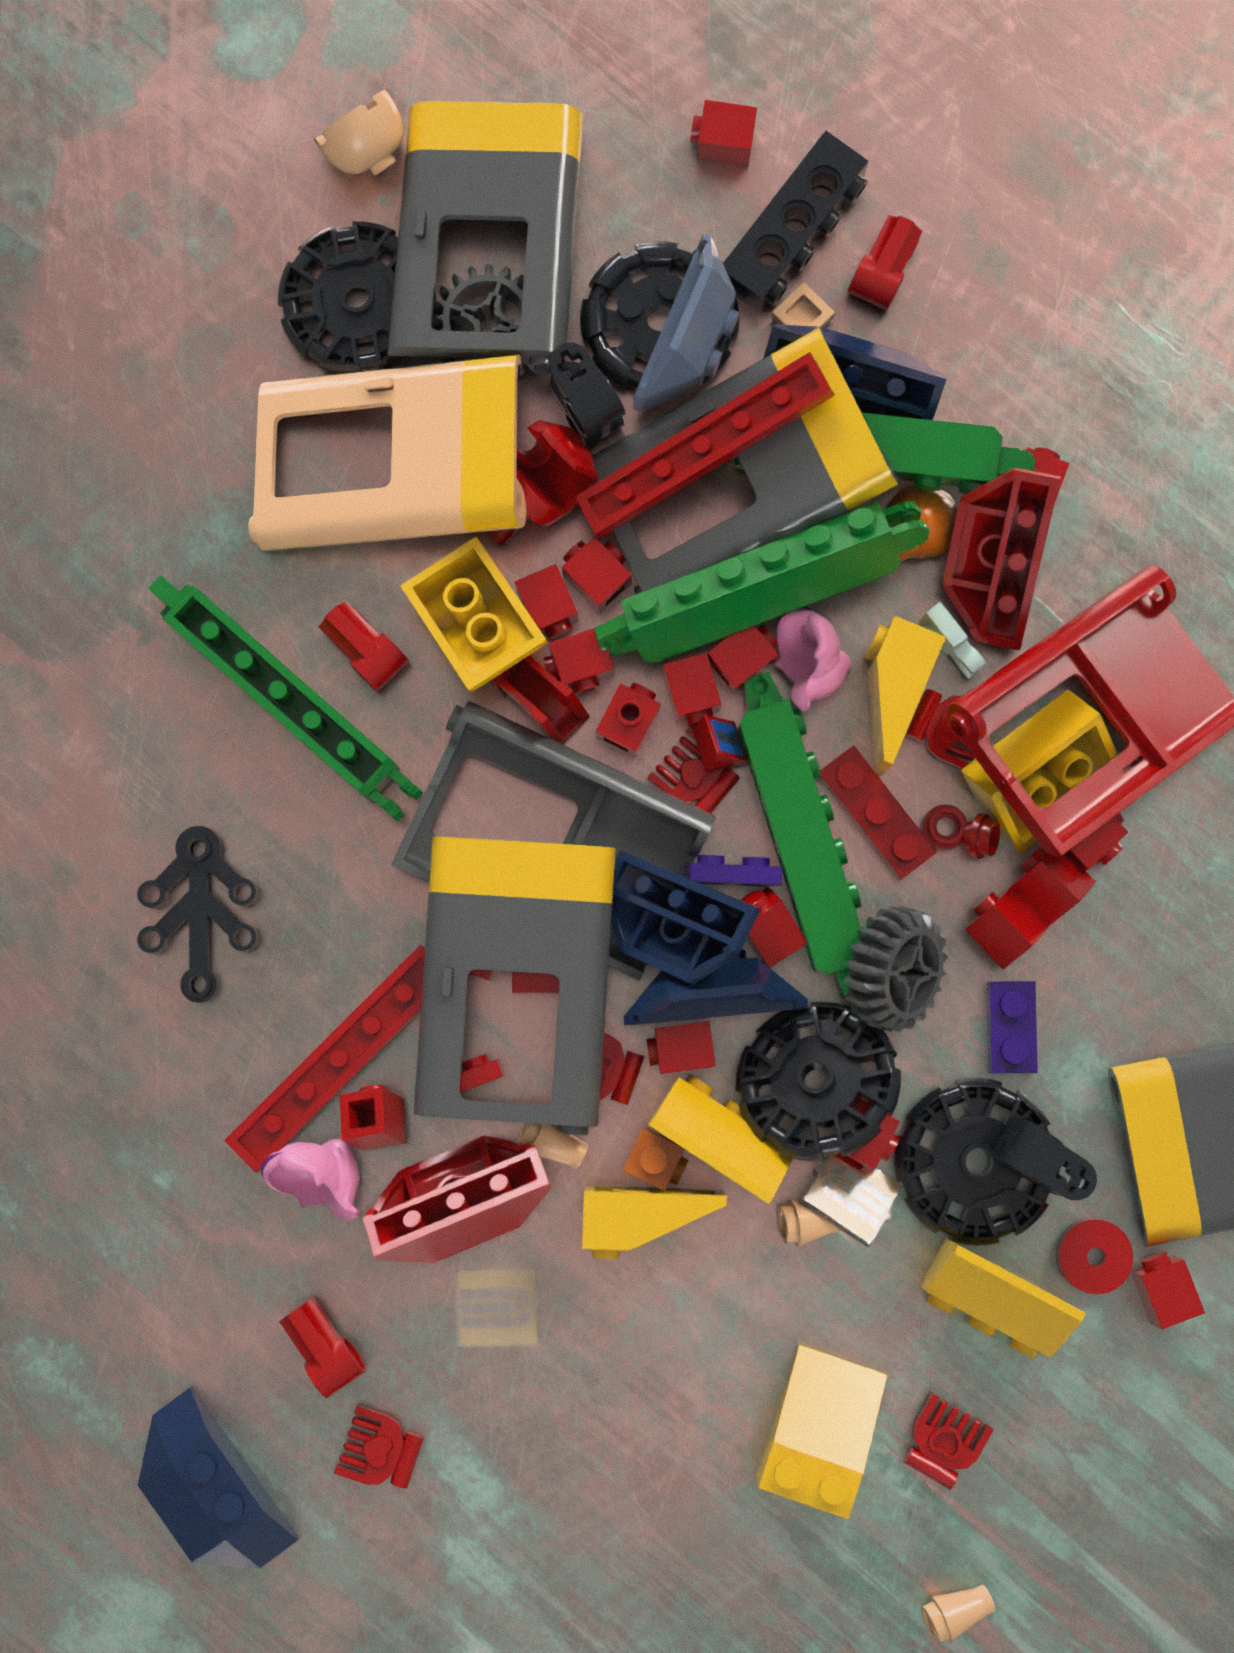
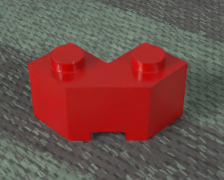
(1029, 905)

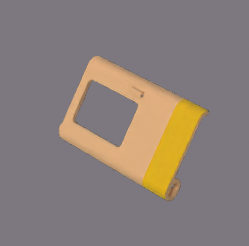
(447, 460)

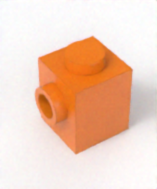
(655, 1159)

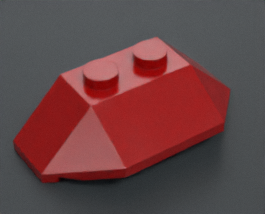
(999, 554)
(456, 1200)

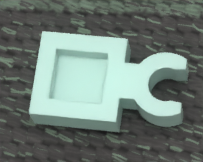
(965, 656)

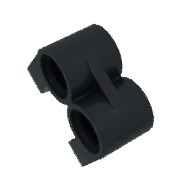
(590, 400)
(1038, 1158)

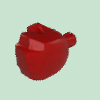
(551, 475)

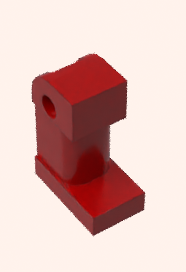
(543, 697)

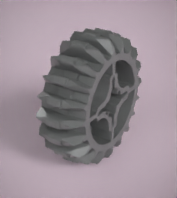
(456, 310)
(895, 968)

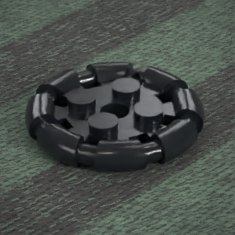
(328, 292)
(634, 307)
(820, 1106)
(949, 1163)

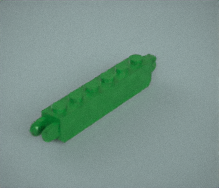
(942, 452)
(764, 582)
(282, 694)
(800, 828)

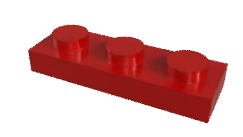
(876, 813)

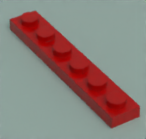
(705, 445)
(331, 1064)

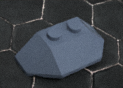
(691, 331)

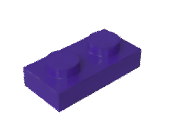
(752, 872)
(1012, 1027)

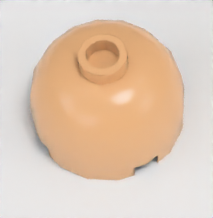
(364, 137)

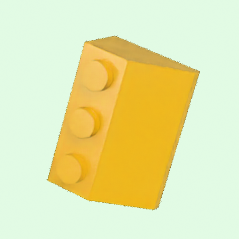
(1048, 759)
(719, 1137)
(999, 1301)

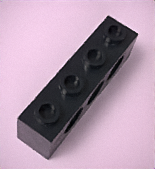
(826, 164)

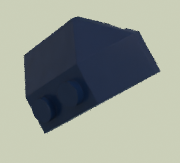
(877, 375)
(676, 920)
(731, 990)
(209, 1490)

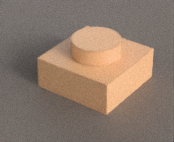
(803, 309)

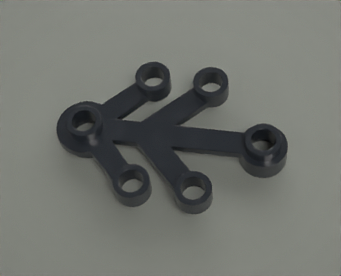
(198, 906)

